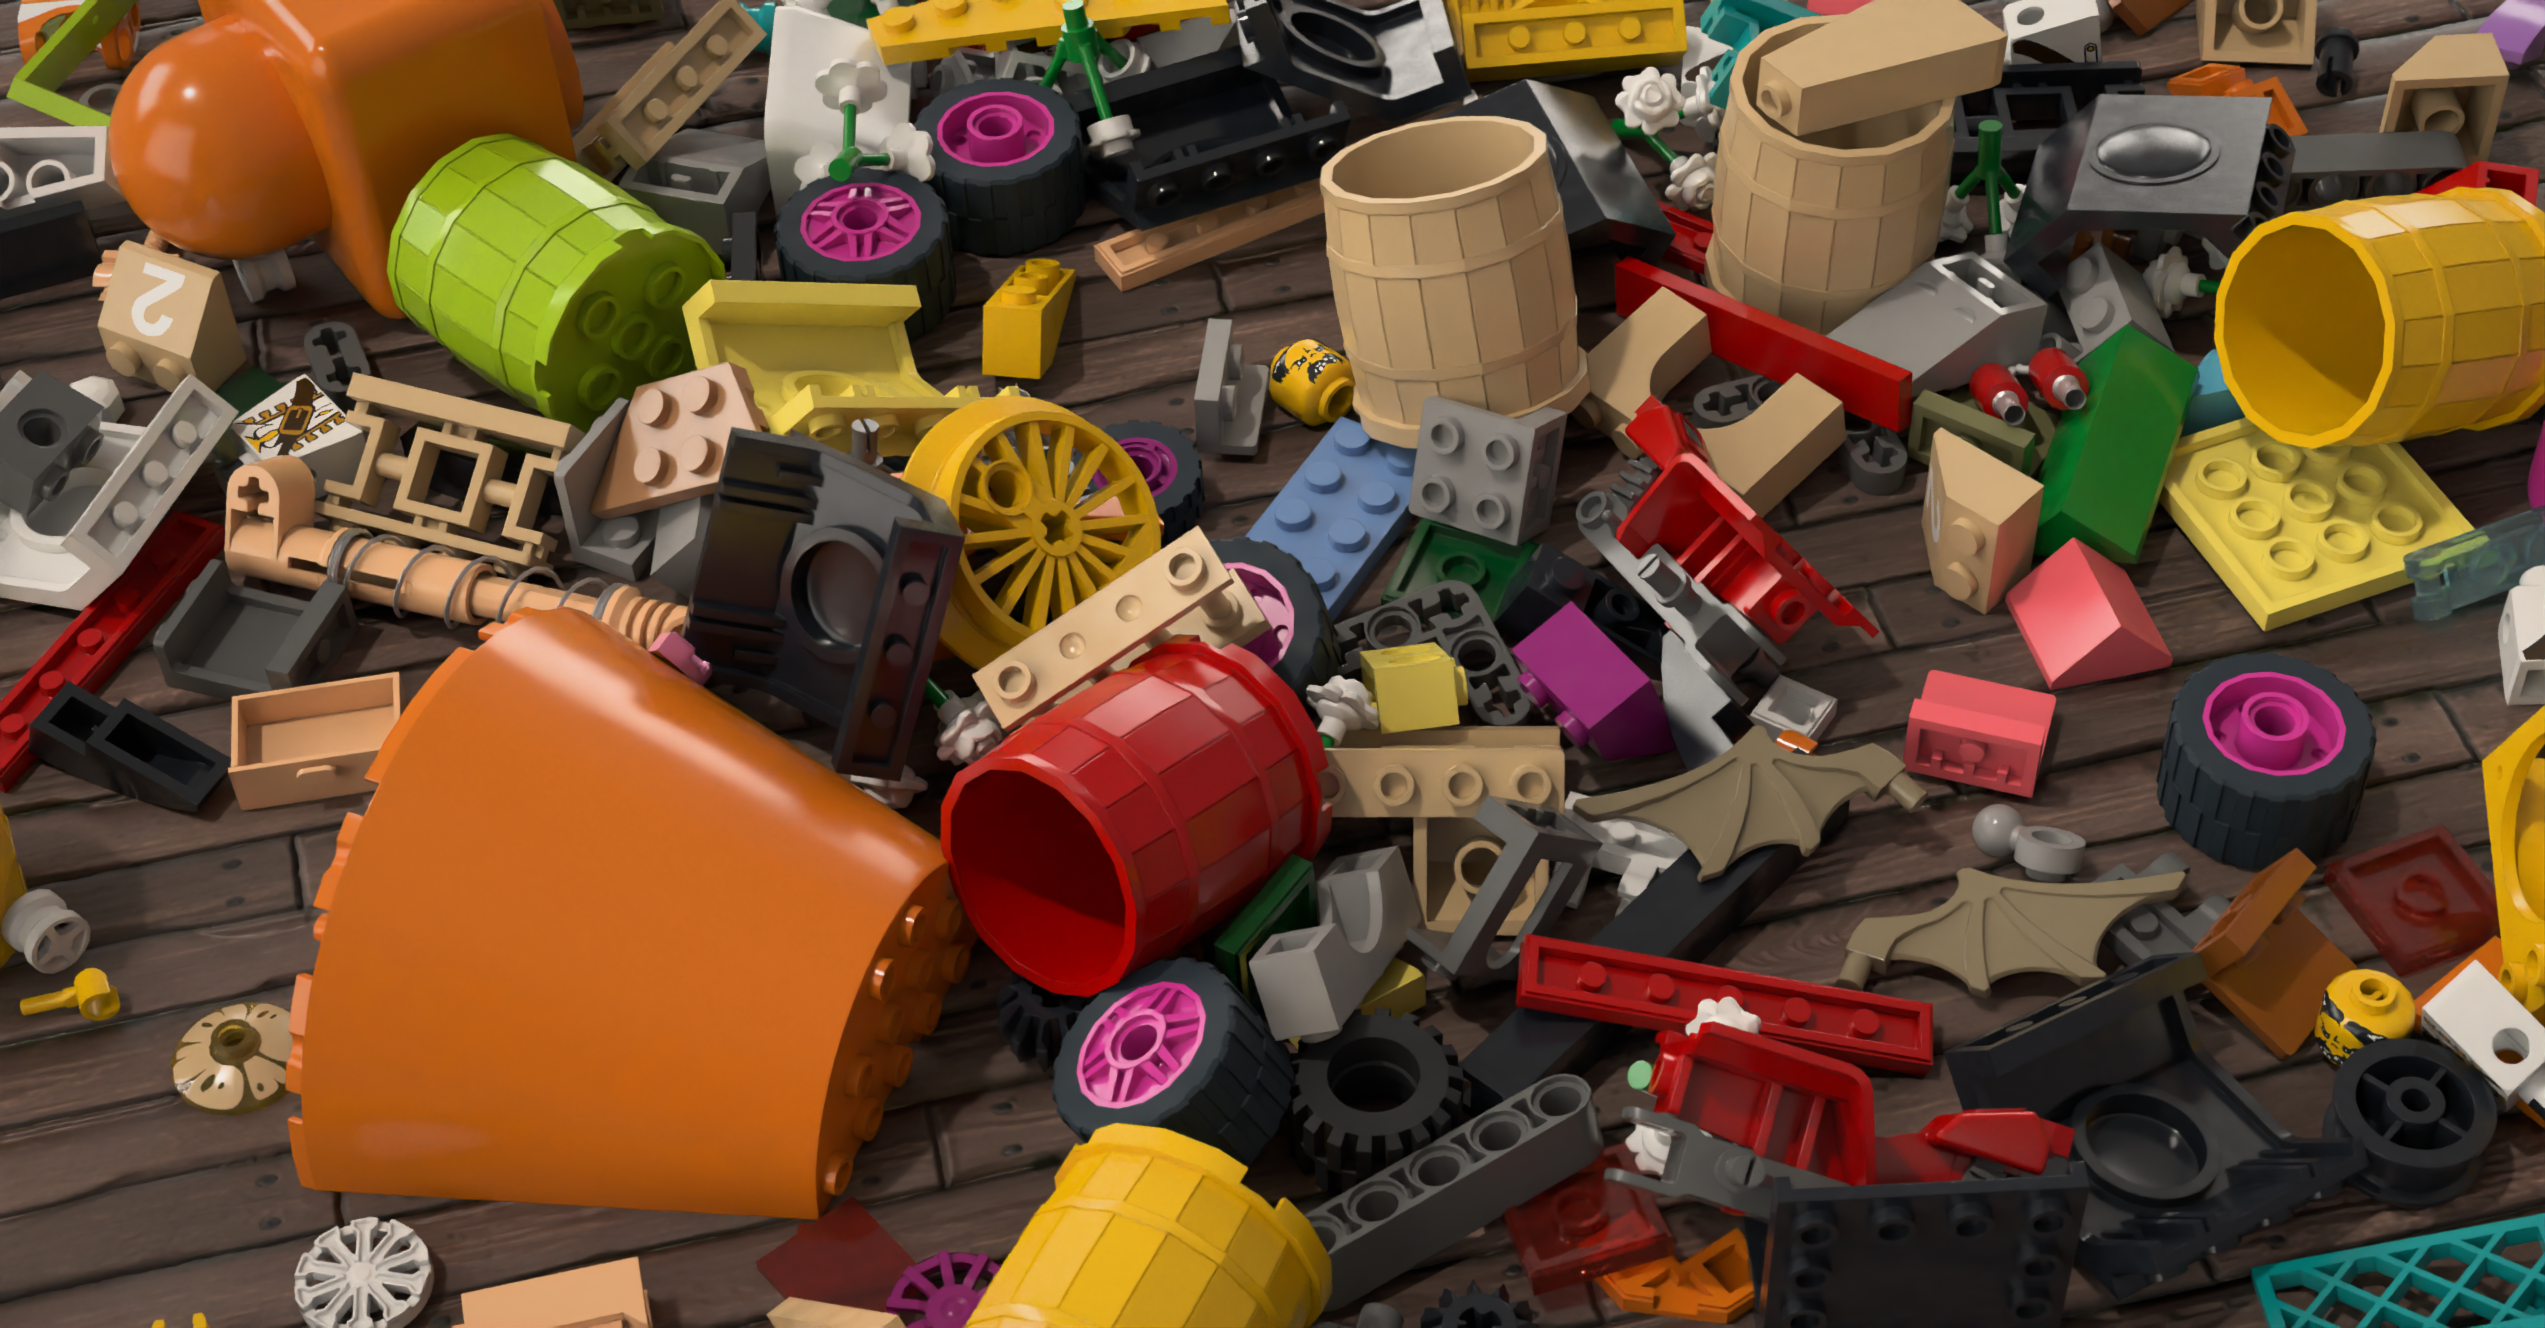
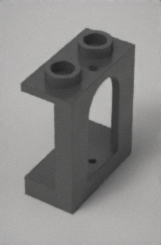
(1531, 835)

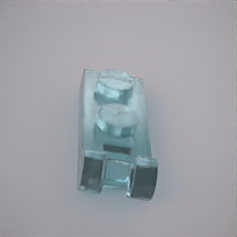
(2475, 564)

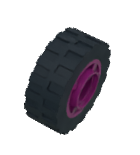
(1168, 467)

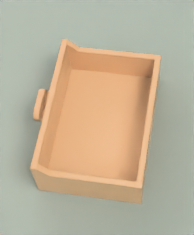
(311, 739)

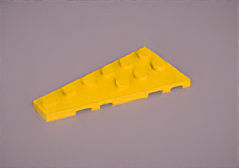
(942, 26)

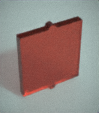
(838, 1261)

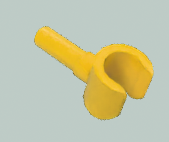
(90, 991)

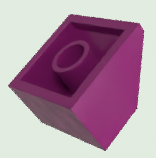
(1592, 688)

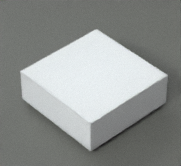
(1794, 707)

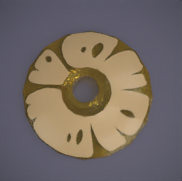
(234, 1059)

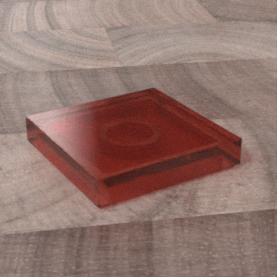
(2417, 899)
(1586, 1227)

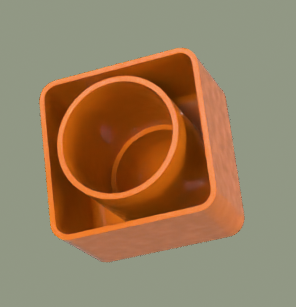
(328, 117)

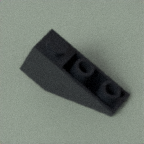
(1554, 579)

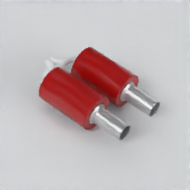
(2050, 371)

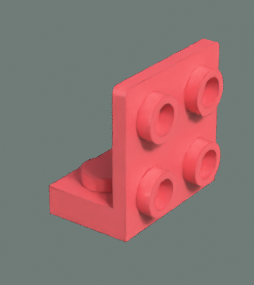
(1978, 733)

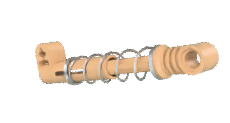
(398, 576)

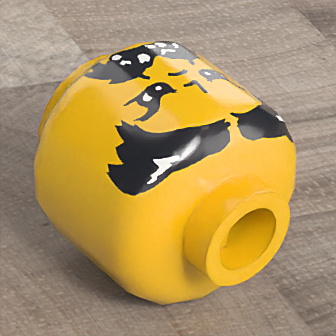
(1312, 382)
(2361, 1010)

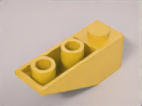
(1026, 320)

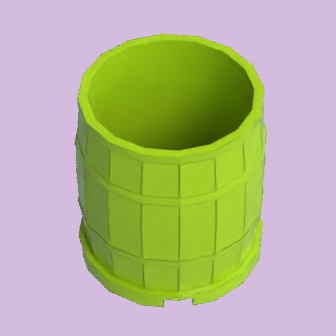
(546, 277)

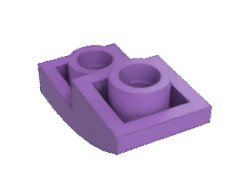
(2518, 30)

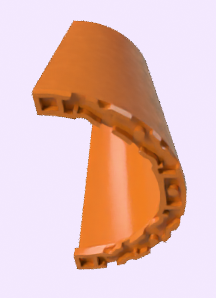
(610, 947)

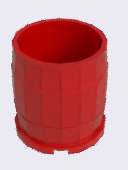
(1135, 815)

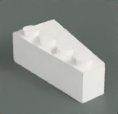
(55, 168)

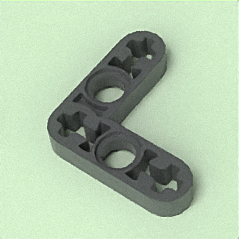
(1737, 399)
(1454, 636)

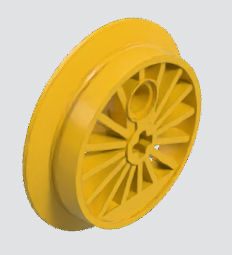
(1034, 516)

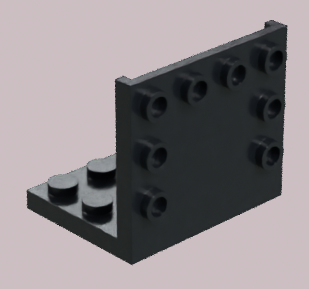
(1917, 1253)

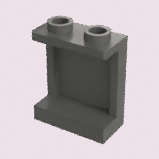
(250, 640)

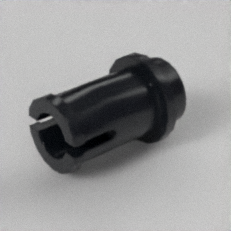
(2336, 52)

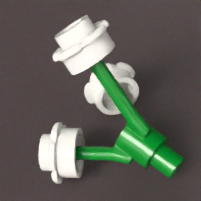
(1118, 60)

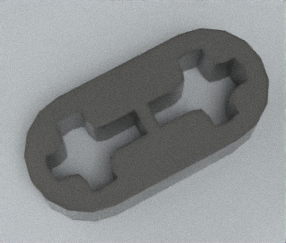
(331, 369)

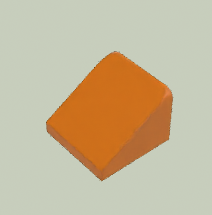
(2206, 80)

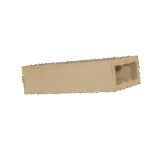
(1880, 63)

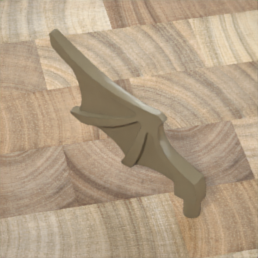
(1756, 798)
(2004, 929)

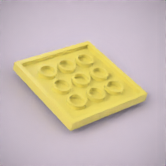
(2300, 523)

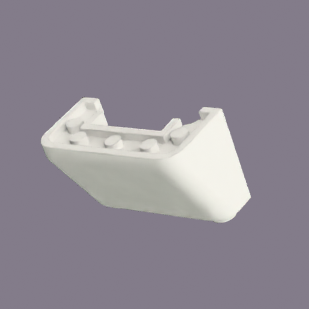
(794, 108)

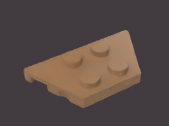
(676, 440)

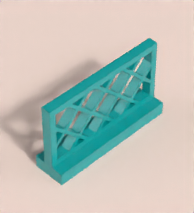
(2406, 1264)

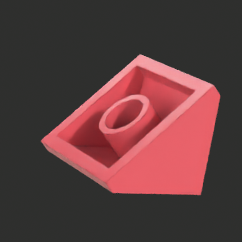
(2085, 619)

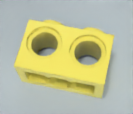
(1413, 687)

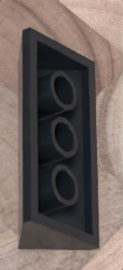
(46, 249)

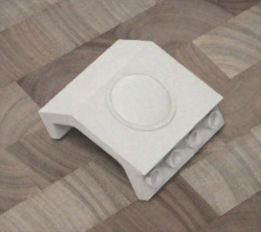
(110, 505)

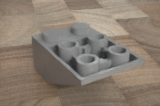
(702, 181)
(1949, 322)

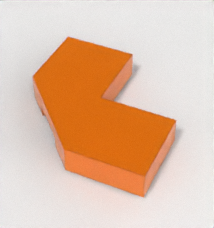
(1702, 1288)

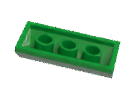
(2116, 448)

